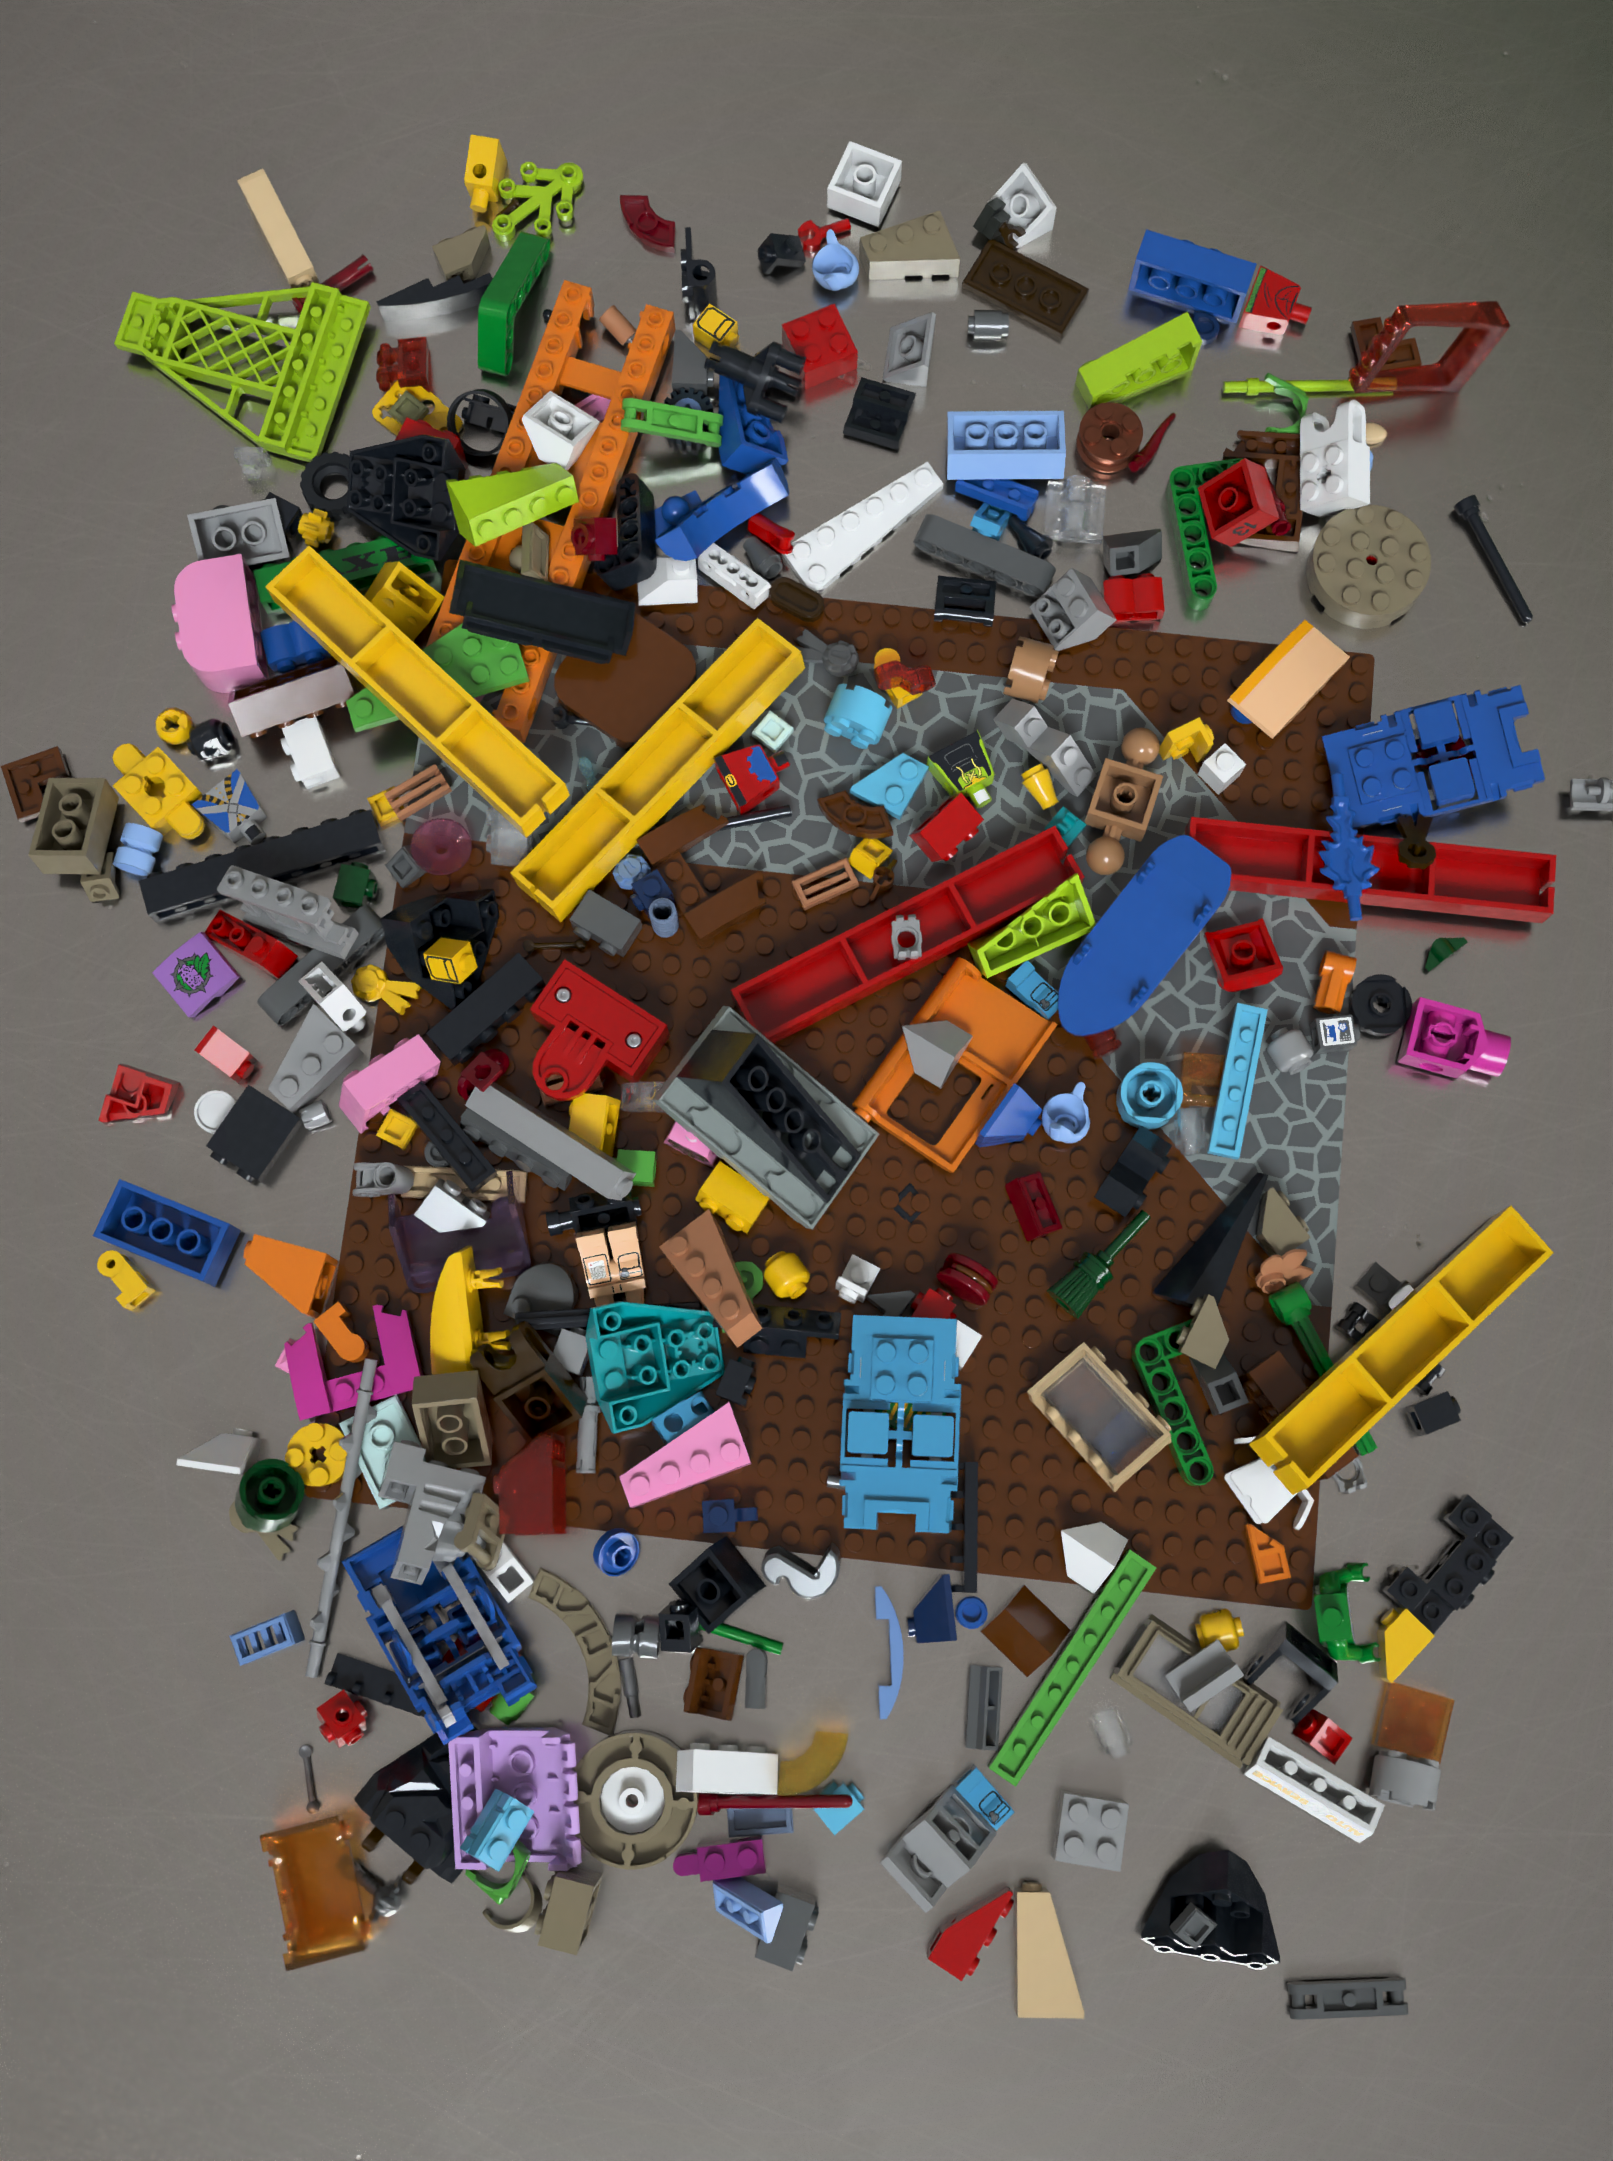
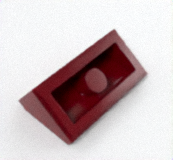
(1033, 1206)

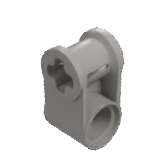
(377, 1178)

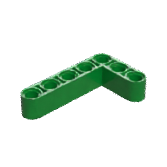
(504, 299)
(1193, 525)
(1172, 1394)

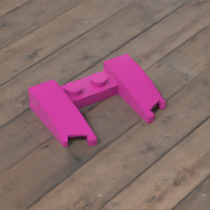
(318, 1397)

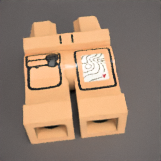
(614, 1275)

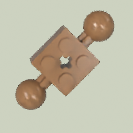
(1117, 818)

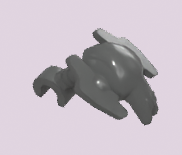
(385, 1899)

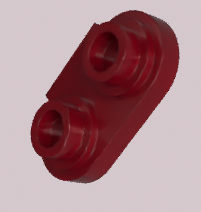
(486, 1066)

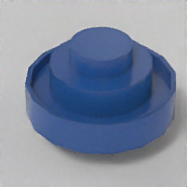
(616, 1552)

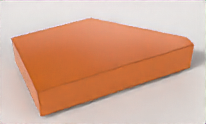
(1267, 1556)

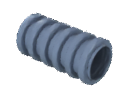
(660, 908)

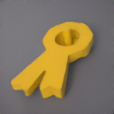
(372, 984)

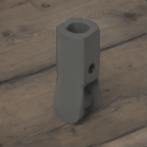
(756, 1679)

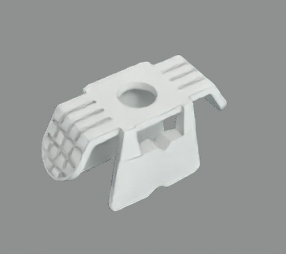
(1263, 1492)

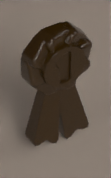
(1414, 848)

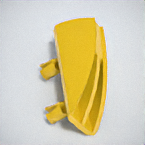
(457, 1314)

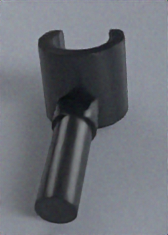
(567, 719)

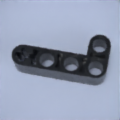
(636, 537)

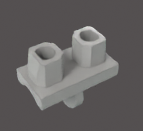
(1591, 794)

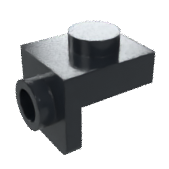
(781, 251)

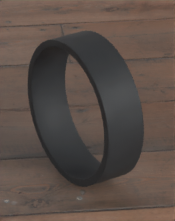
(452, 412)

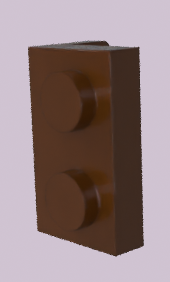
(713, 1683)

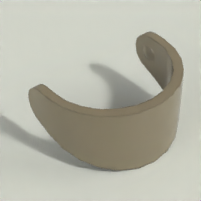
(531, 1916)

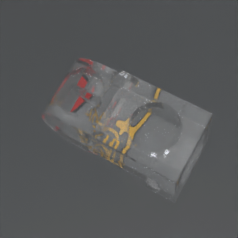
(639, 1096)

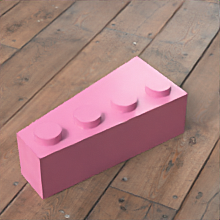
(692, 1458)

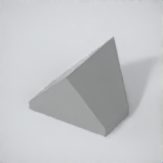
(935, 1049)

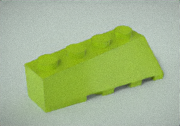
(509, 500)
(1044, 926)

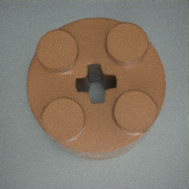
(1030, 669)

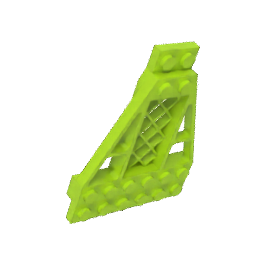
(312, 369)

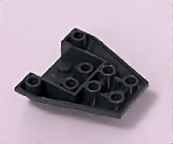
(405, 493)

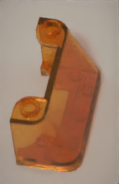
(317, 1890)

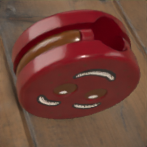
(967, 1279)

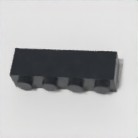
(486, 1010)

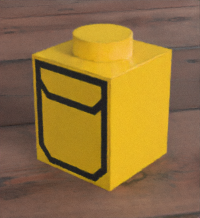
(715, 326)
(450, 960)

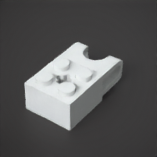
(1334, 461)

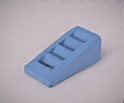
(285, 1628)

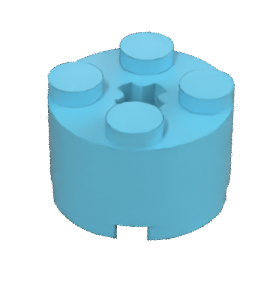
(857, 715)
(1161, 1083)

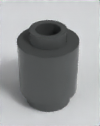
(988, 324)

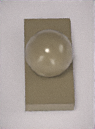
(533, 554)

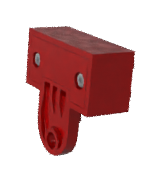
(591, 1031)

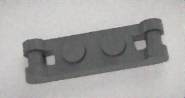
(1348, 1998)

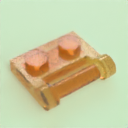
(1200, 1070)

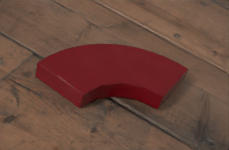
(646, 224)

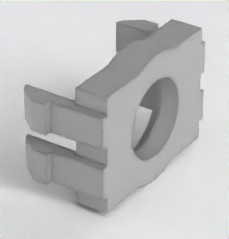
(911, 925)
(1350, 1485)

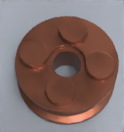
(1114, 421)

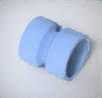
(138, 848)

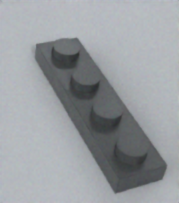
(503, 1145)

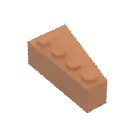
(710, 1272)

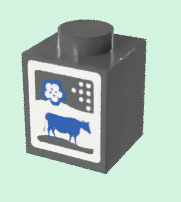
(1334, 1034)

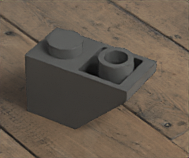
(1131, 551)
(1220, 1385)

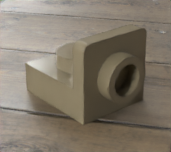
(101, 886)

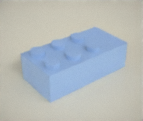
(1005, 445)

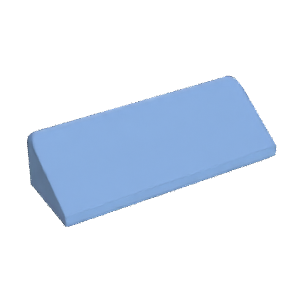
(748, 1906)

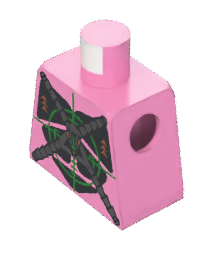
(690, 1145)

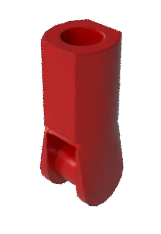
(772, 533)

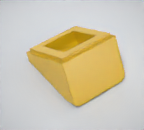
(868, 856)

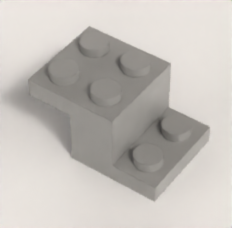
(938, 1848)

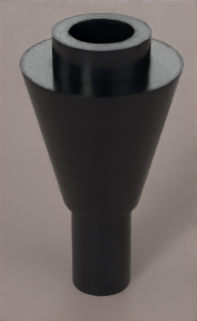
(1032, 541)

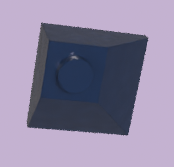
(934, 1614)

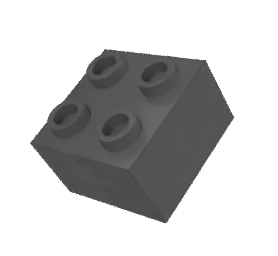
(788, 1940)

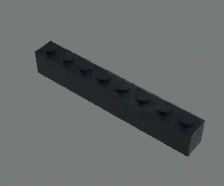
(277, 858)

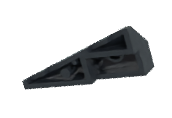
(1213, 1255)

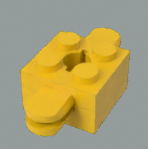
(158, 791)

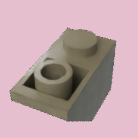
(462, 254)
(1277, 1226)
(1206, 1334)

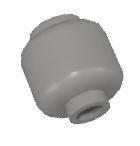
(1290, 1050)

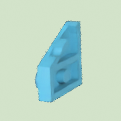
(892, 785)

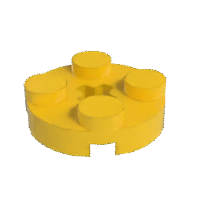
(300, 1454)

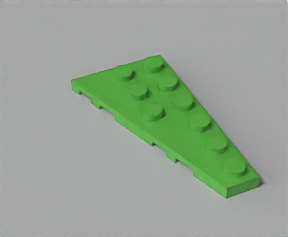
(471, 659)

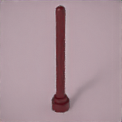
(710, 1802)

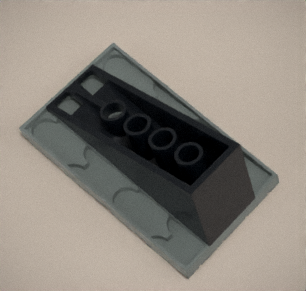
(766, 1117)

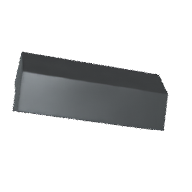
(983, 1707)

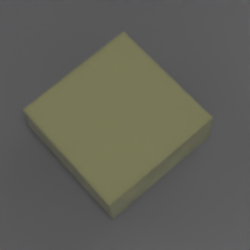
(408, 407)

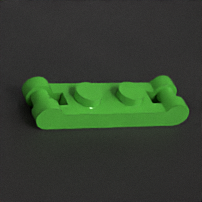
(672, 422)

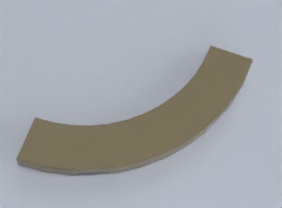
(594, 1642)

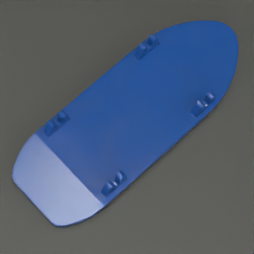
(1141, 936)

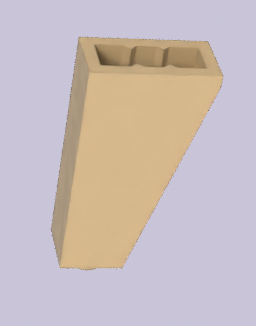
(277, 229)
(1042, 1965)

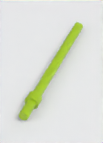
(1253, 386)

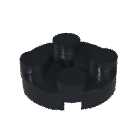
(1390, 992)

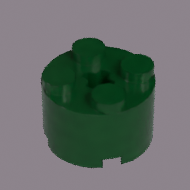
(285, 1488)

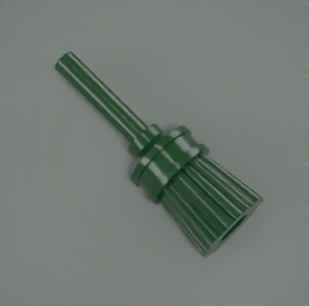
(1092, 1271)

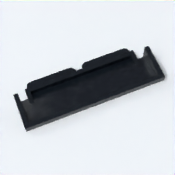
(541, 613)

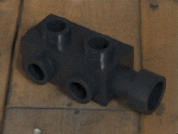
(593, 1212)

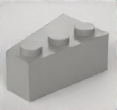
(312, 1061)

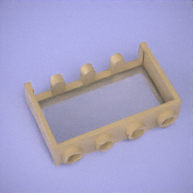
(1100, 1415)

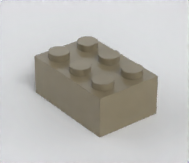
(74, 826)
(453, 1419)
(569, 1910)

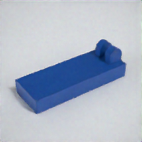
(1001, 494)

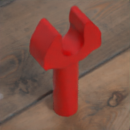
(819, 233)

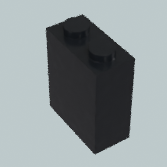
(253, 1135)

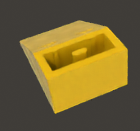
(404, 598)

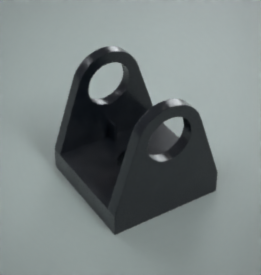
(1307, 1657)

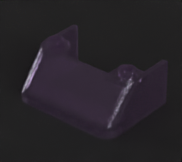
(496, 1244)

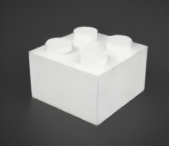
(864, 184)

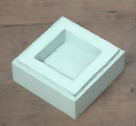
(772, 731)

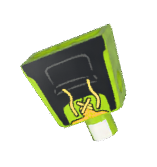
(964, 769)

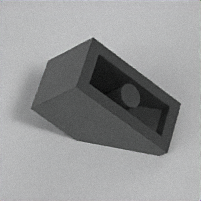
(689, 366)

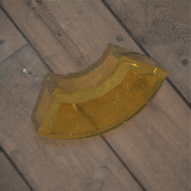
(814, 1764)

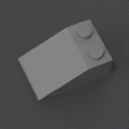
(241, 529)

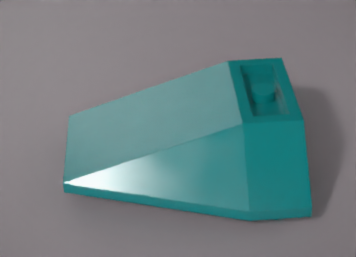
(649, 1359)

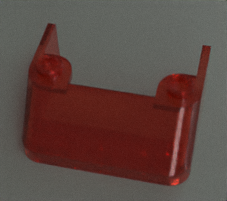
(534, 1488)

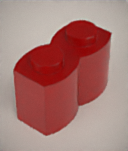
(1134, 598)

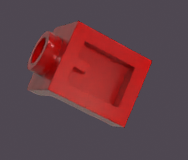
(1322, 1735)

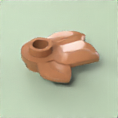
(1282, 1270)

